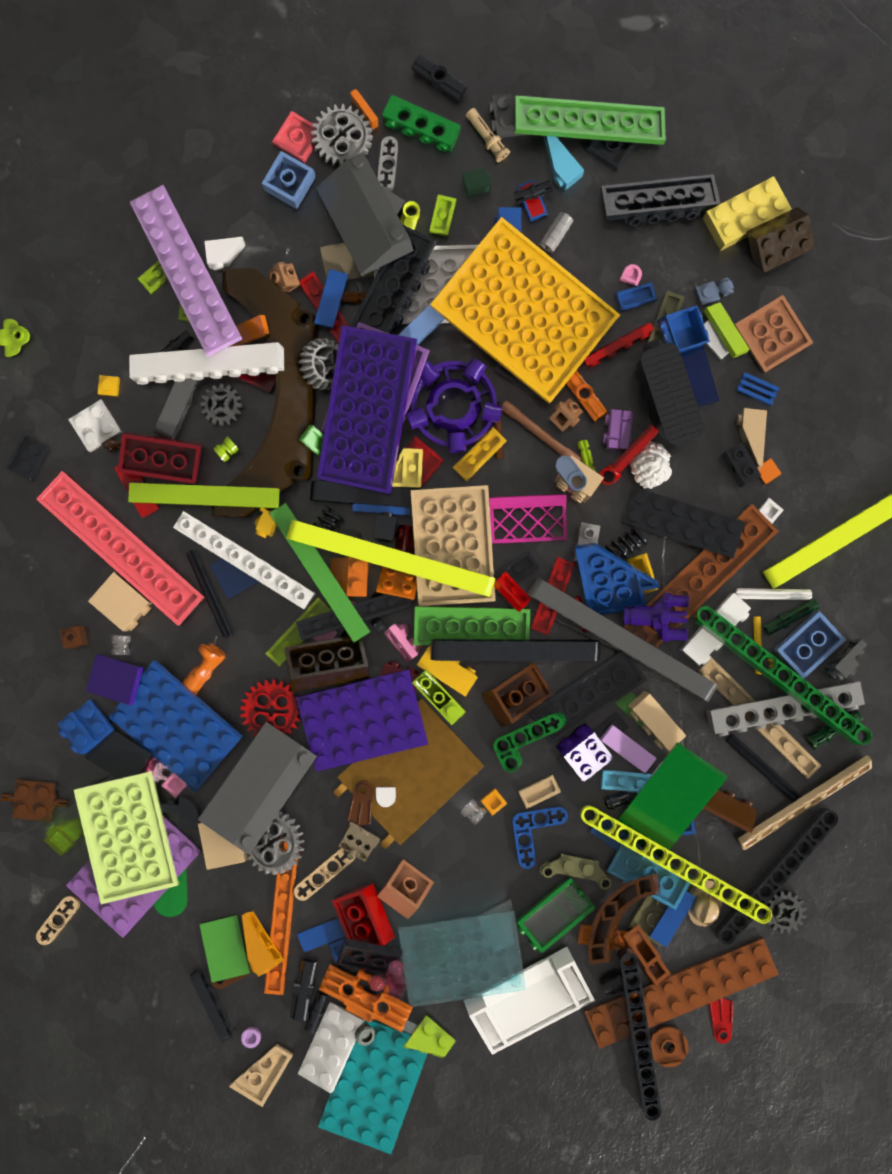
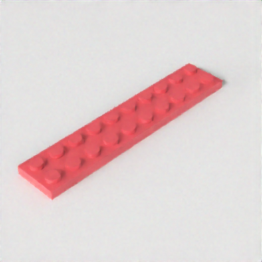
(120, 548)

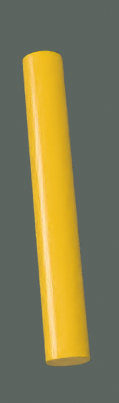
(757, 633)

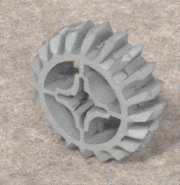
(318, 366)

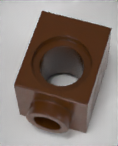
(73, 637)

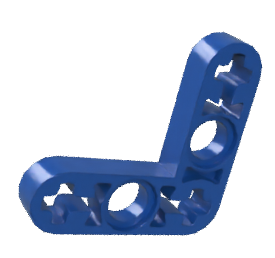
(526, 830)

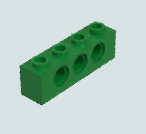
(416, 114)

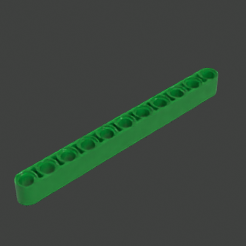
(791, 677)

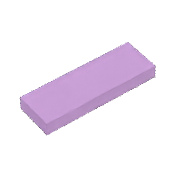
(628, 748)

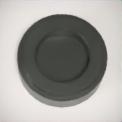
(364, 1034)

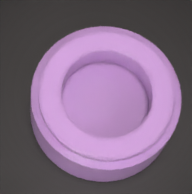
(250, 1037)

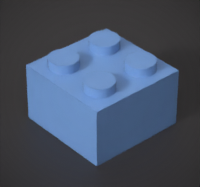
(288, 180)

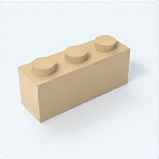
(655, 721)

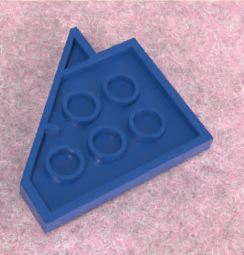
(610, 581)

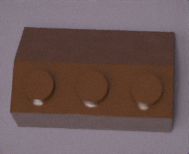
(733, 811)

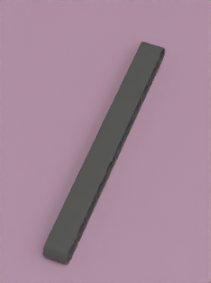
(622, 639)

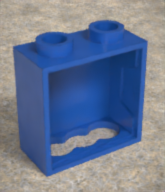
(684, 329)

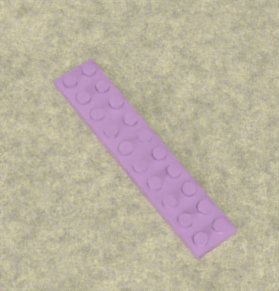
(185, 271)

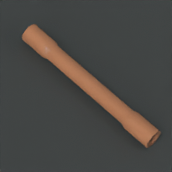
(515, 414)

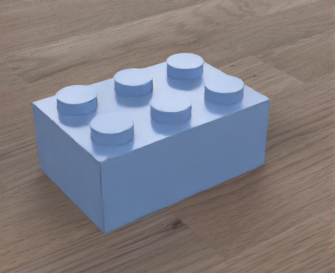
(809, 644)

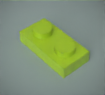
(442, 215)

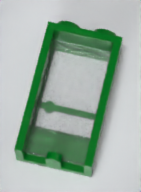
(554, 914)

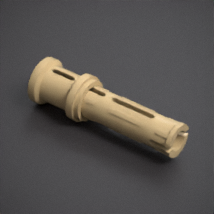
(492, 141)

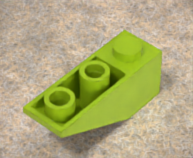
(438, 697)

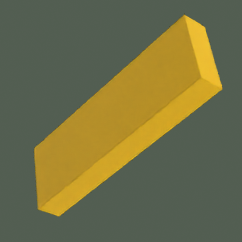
(479, 454)

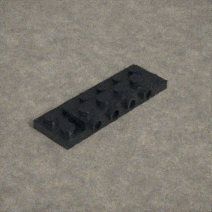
(660, 199)
(395, 285)

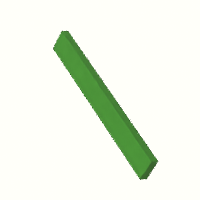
(322, 577)

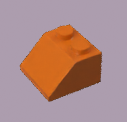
(351, 575)

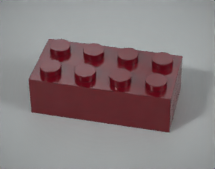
(159, 457)

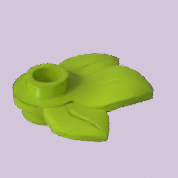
(10, 339)

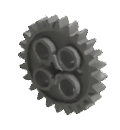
(329, 123)
(282, 858)

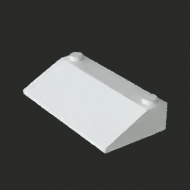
(551, 993)

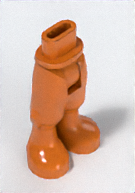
(199, 675)

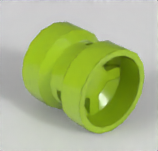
(226, 449)

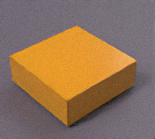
(493, 801)

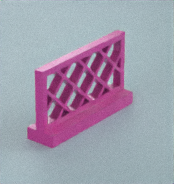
(527, 501)

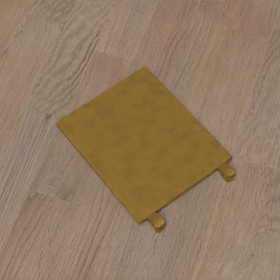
(422, 778)

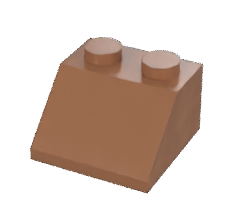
(405, 889)

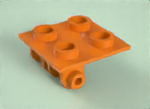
(397, 583)

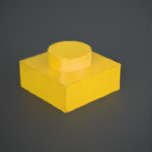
(108, 386)

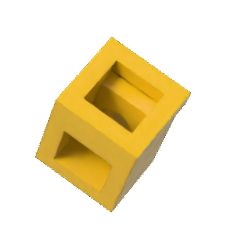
(265, 524)

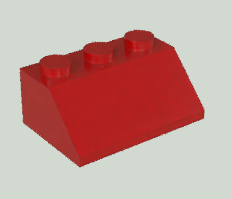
(364, 916)

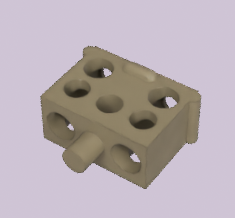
(359, 840)

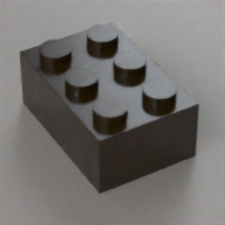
(781, 239)

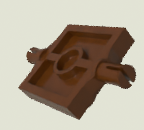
(34, 800)

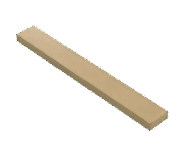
(774, 734)
(805, 802)

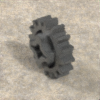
(216, 410)
(792, 907)

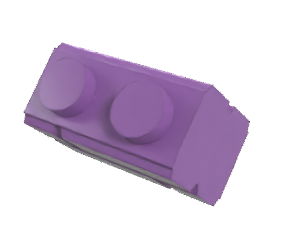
(618, 430)

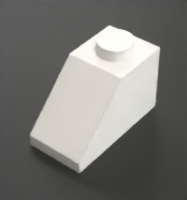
(223, 252)

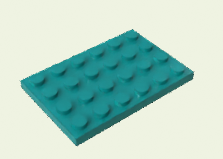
(374, 1090)

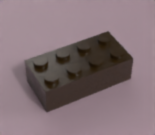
(326, 663)

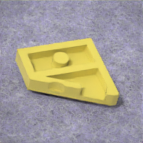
(408, 469)

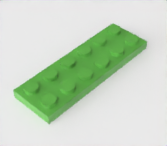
(469, 623)

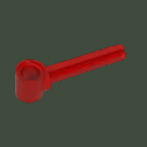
(634, 449)

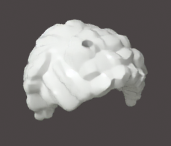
(651, 465)

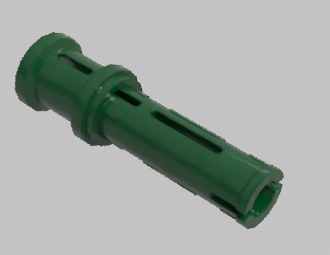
(826, 733)

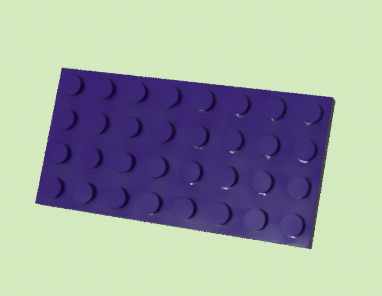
(366, 408)

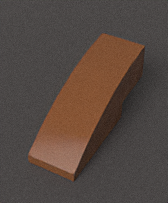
(647, 955)

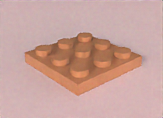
(773, 334)

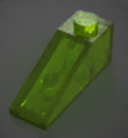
(64, 836)

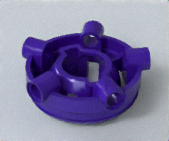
(474, 373)

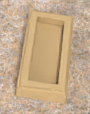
(539, 791)

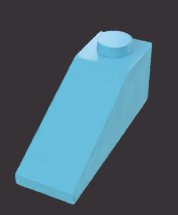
(563, 165)

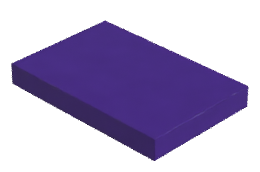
(114, 679)

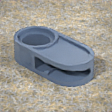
(567, 470)

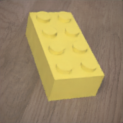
(745, 211)

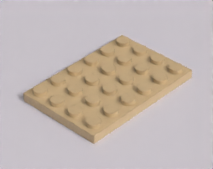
(456, 531)

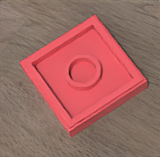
(295, 137)

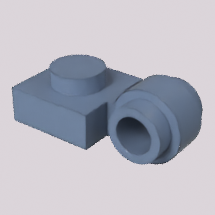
(709, 292)

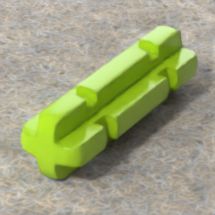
(585, 454)

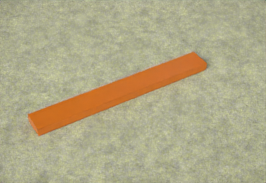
(281, 927)

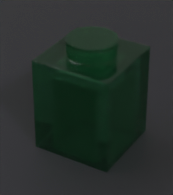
(476, 182)

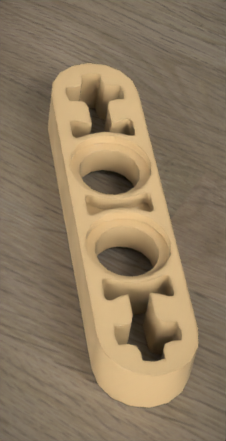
(323, 870)

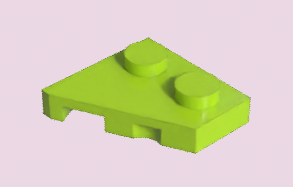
(429, 1039)

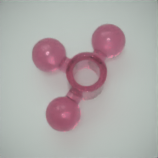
(394, 979)

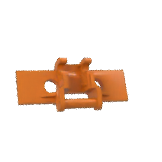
(362, 1002)

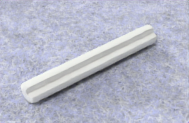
(779, 594)

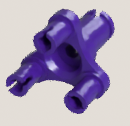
(660, 616)

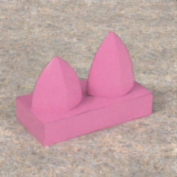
(397, 636)

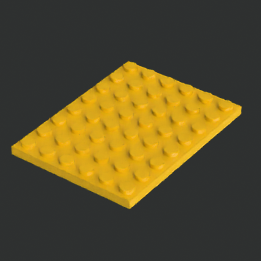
(524, 310)

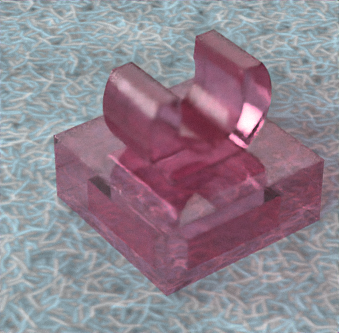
(156, 768)

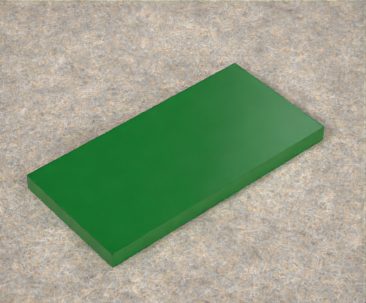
(672, 797)

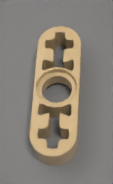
(53, 934)

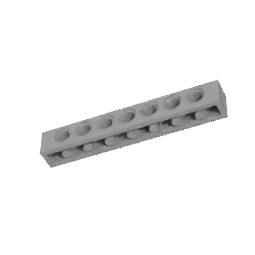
(717, 717)

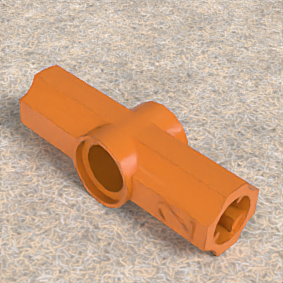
(591, 404)

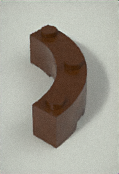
(607, 919)

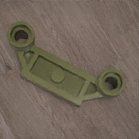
(577, 867)

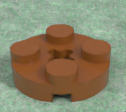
(674, 1036)

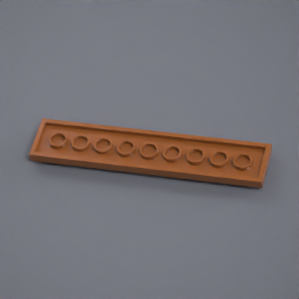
(709, 572)
(686, 990)

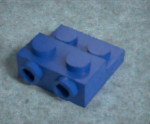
(85, 727)

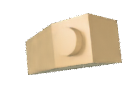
(752, 432)

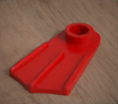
(721, 1018)

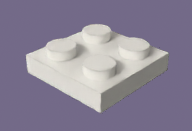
(95, 425)

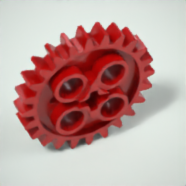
(272, 692)

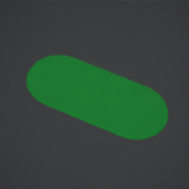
(174, 898)

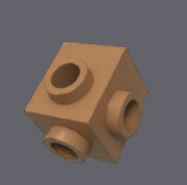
(284, 276)
(566, 414)

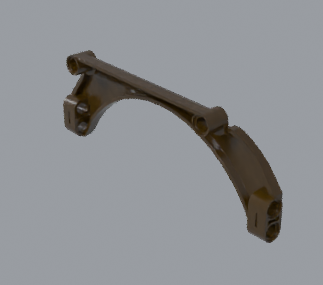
(294, 406)

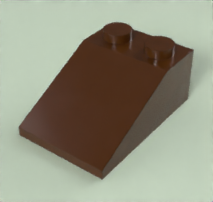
(517, 695)

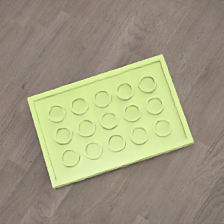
(126, 837)

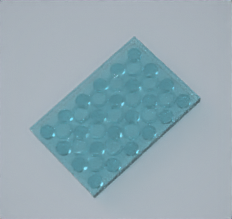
(462, 958)

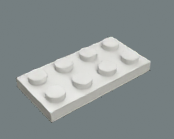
(330, 1047)

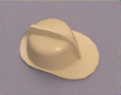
(705, 908)

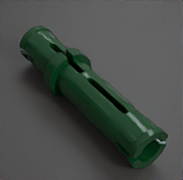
(810, 606)

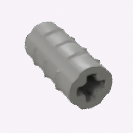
(556, 232)

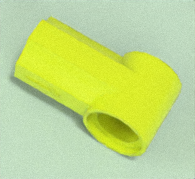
(410, 221)

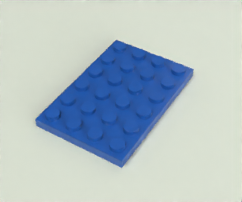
(176, 726)

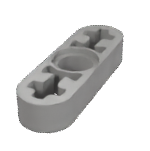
(394, 152)

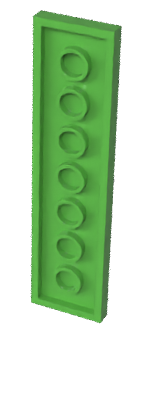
(589, 120)

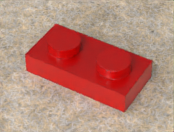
(512, 591)

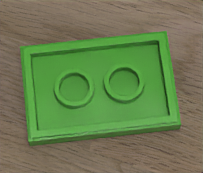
(225, 948)

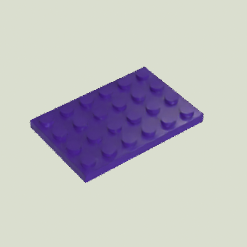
(362, 720)

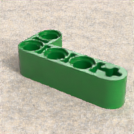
(530, 736)

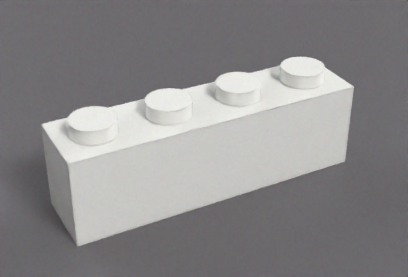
(702, 643)

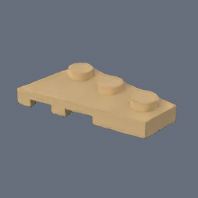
(263, 1075)

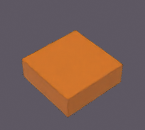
(769, 471)

